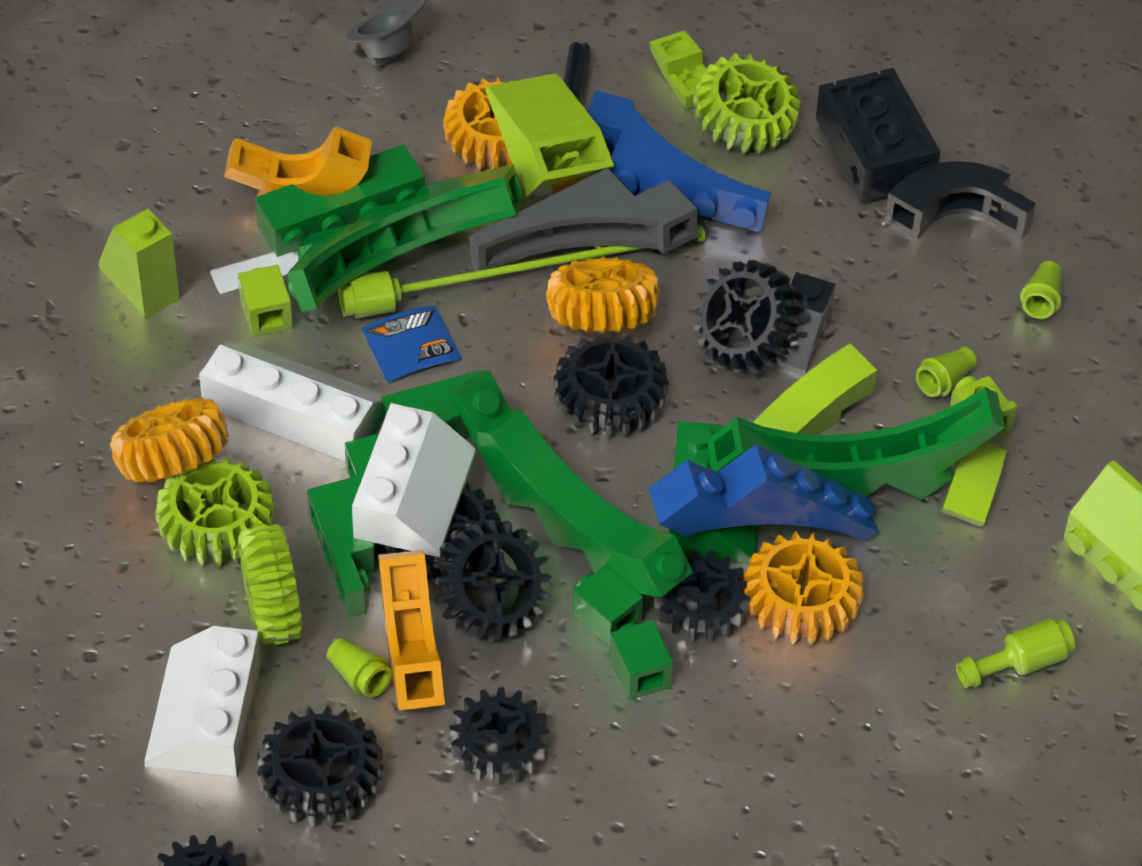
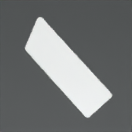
(227, 278)

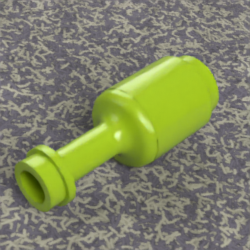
(1036, 644)

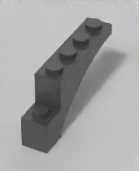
(589, 214)

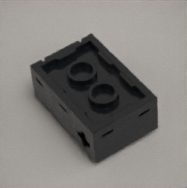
(874, 131)

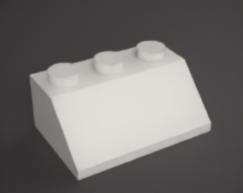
(412, 482)
(206, 702)

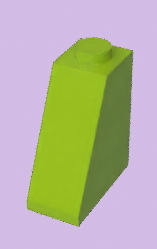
(142, 262)

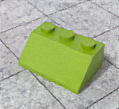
(1108, 529)

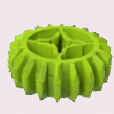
(745, 114)
(211, 499)
(270, 584)

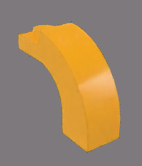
(325, 171)
(410, 630)

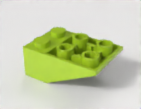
(547, 134)

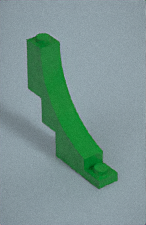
(332, 503)
(569, 510)

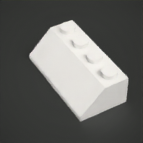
(289, 398)

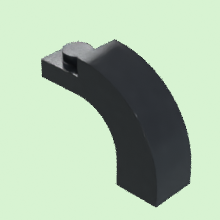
(958, 189)

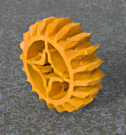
(478, 139)
(603, 294)
(169, 439)
(828, 598)

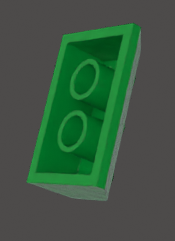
(735, 541)

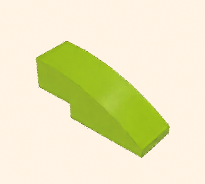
(821, 394)

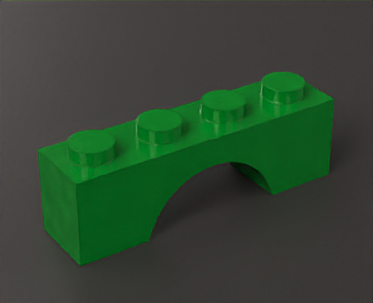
(292, 214)

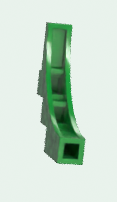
(437, 210)
(907, 456)

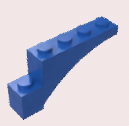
(647, 159)
(758, 491)

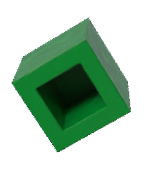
(606, 603)
(640, 659)

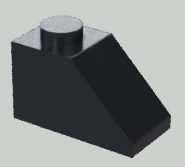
(817, 299)

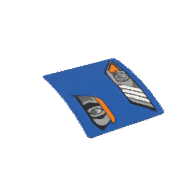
(410, 342)

